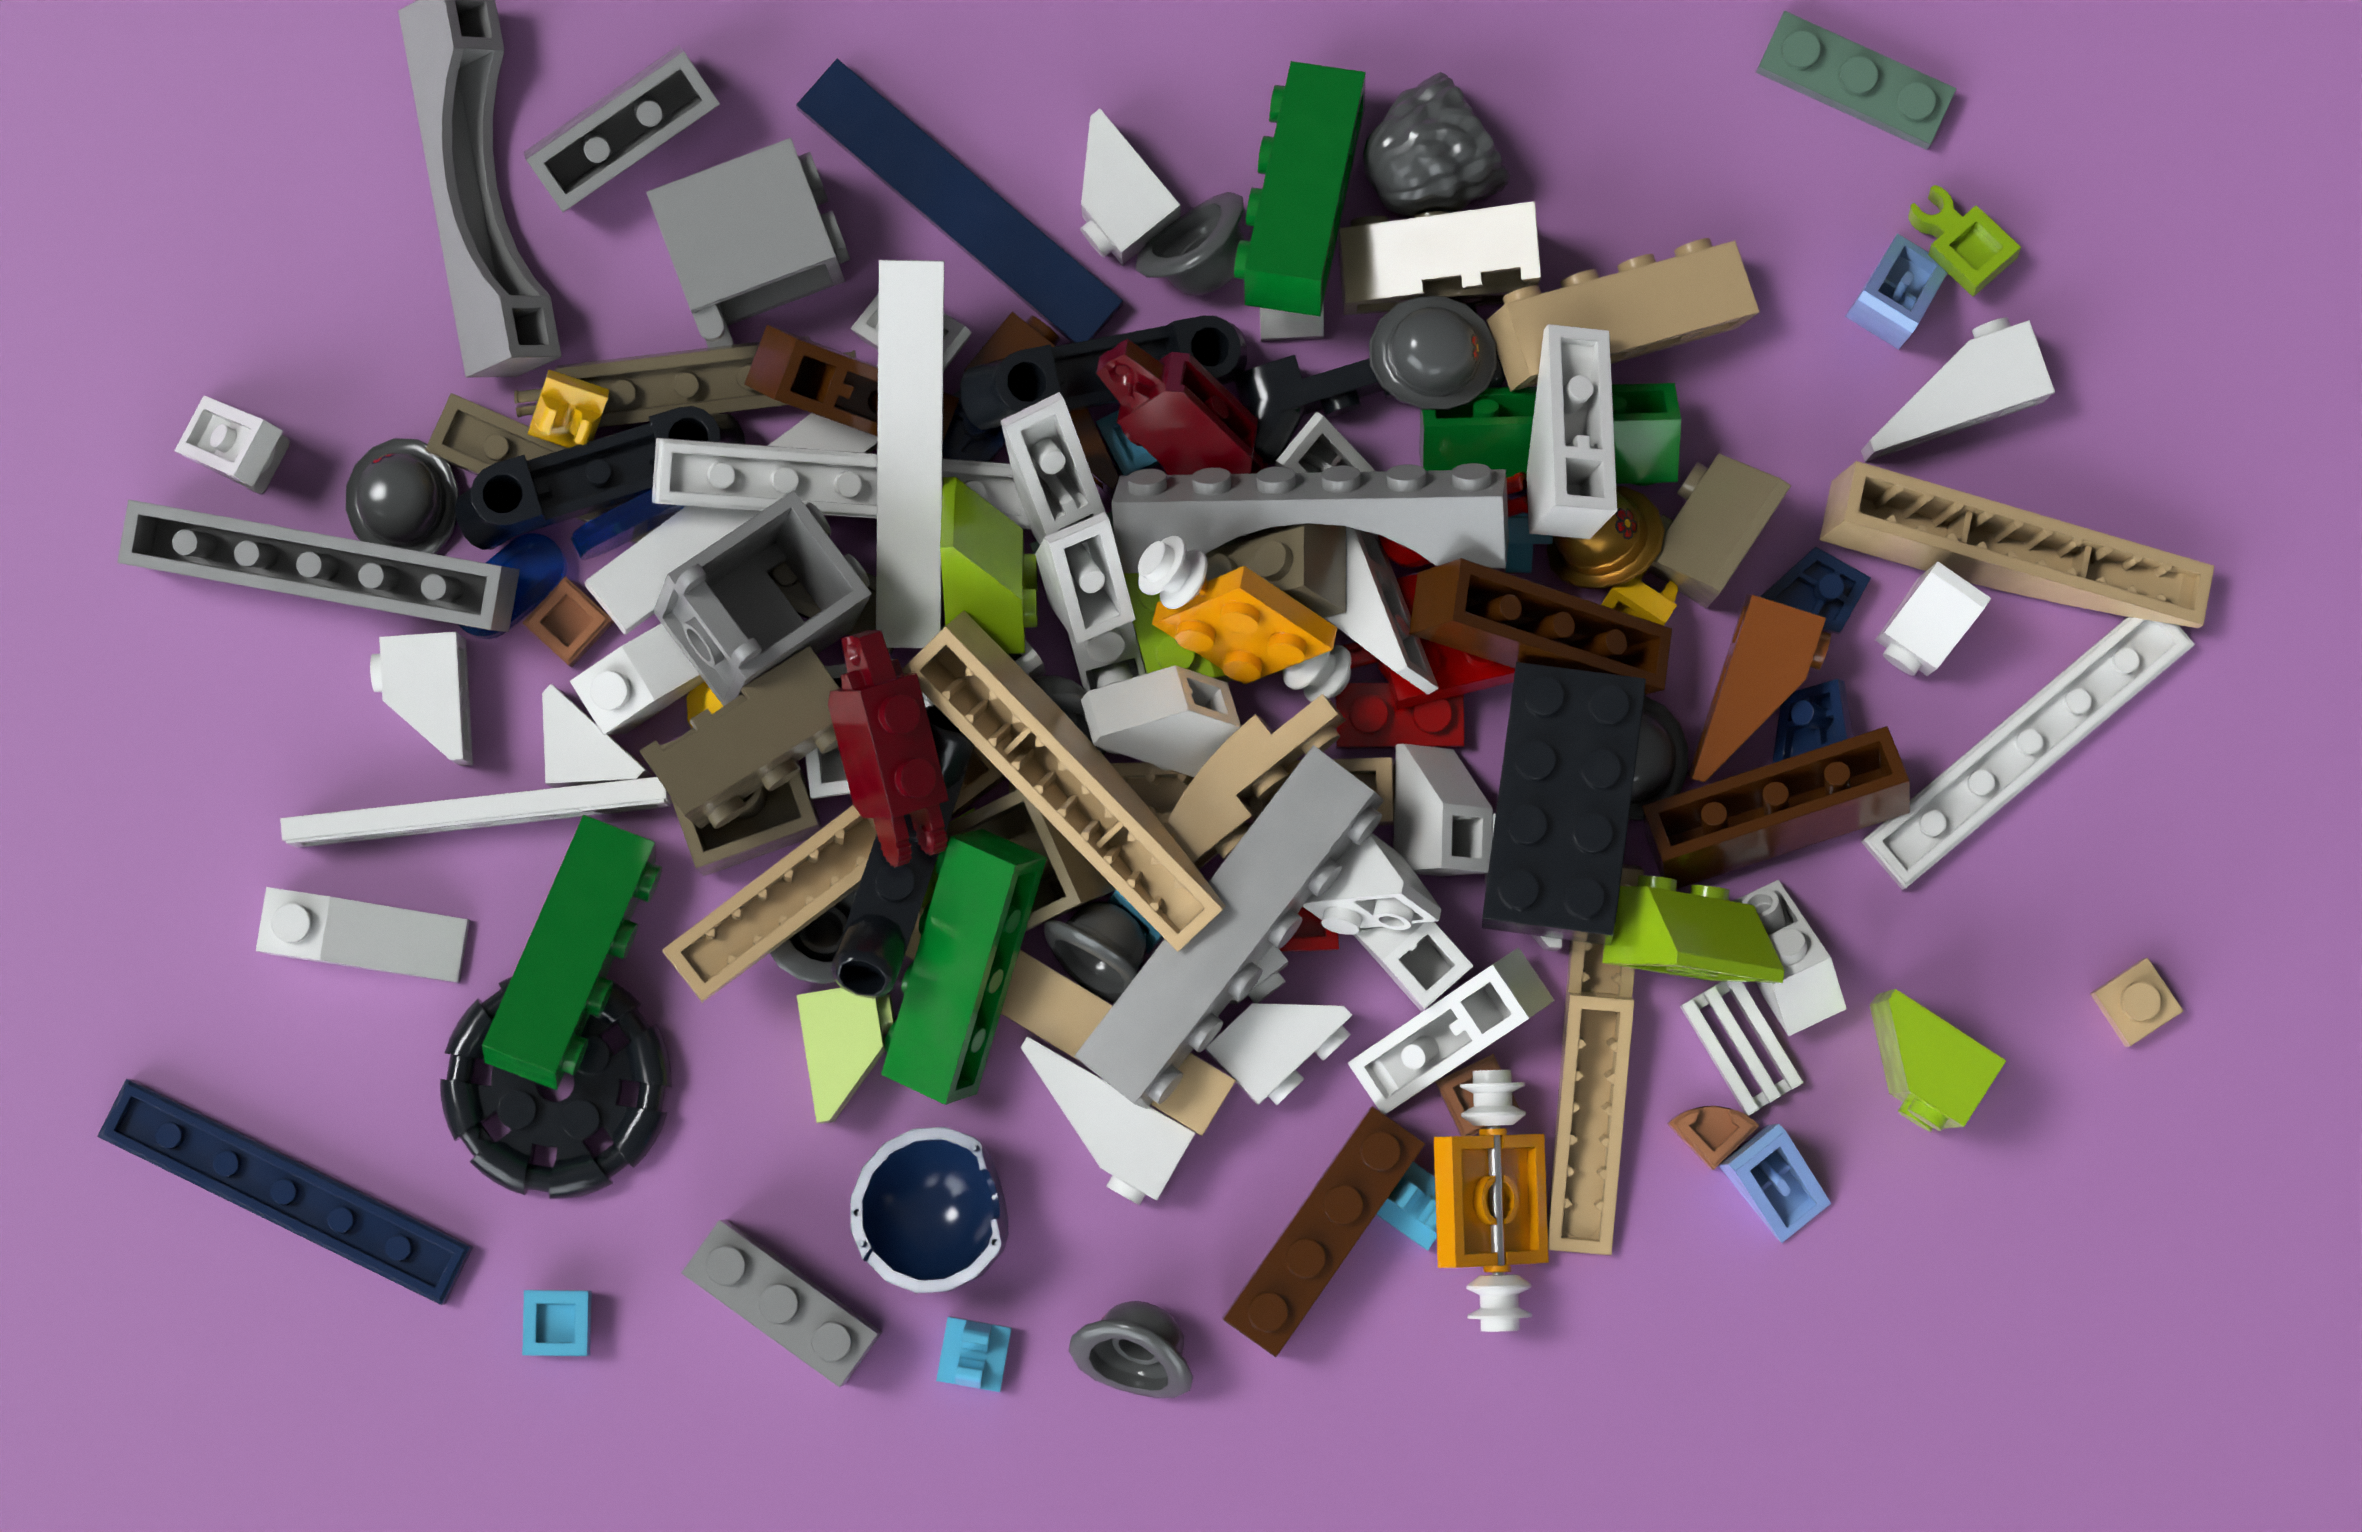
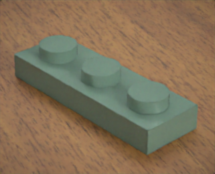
(1856, 80)

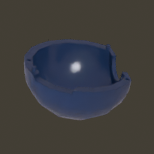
(929, 1210)

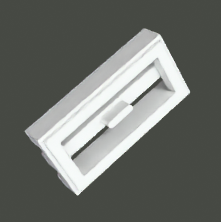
(1762, 1030)

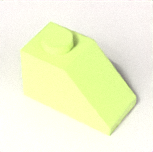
(841, 1044)

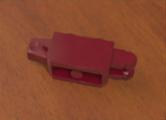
(1180, 412)
(888, 748)

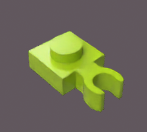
(1967, 246)

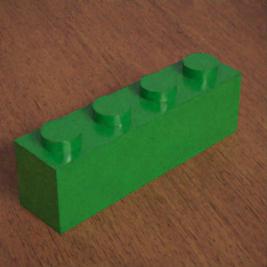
(1303, 188)
(1499, 428)
(571, 952)
(962, 965)

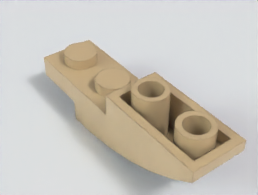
(1251, 761)

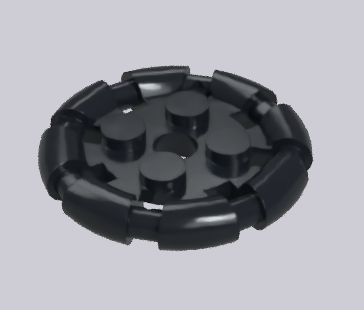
(562, 1123)

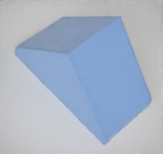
(1897, 292)
(1776, 1181)

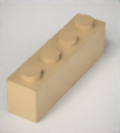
(1641, 306)

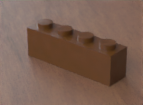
(1534, 624)
(1778, 808)
(1323, 1231)

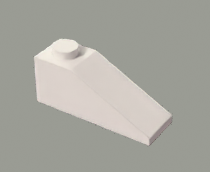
(1981, 382)
(1572, 435)
(1050, 467)
(1378, 613)
(636, 681)
(362, 935)
(1451, 1031)
(1124, 1139)

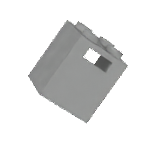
(749, 236)
(734, 615)

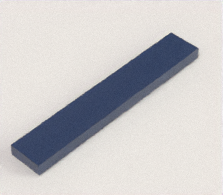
(959, 204)
(285, 1191)

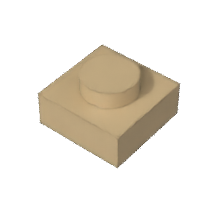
(2136, 1002)

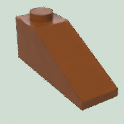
(1761, 669)

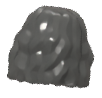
(1432, 152)

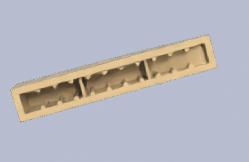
(2011, 548)
(1064, 777)

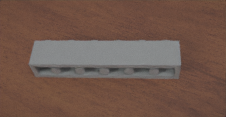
(318, 566)
(1263, 886)

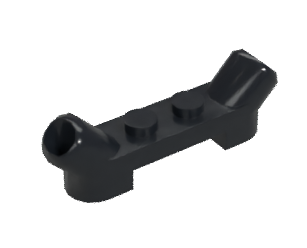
(1033, 374)
(1281, 396)
(578, 480)
(890, 896)

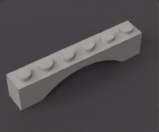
(497, 303)
(1431, 512)

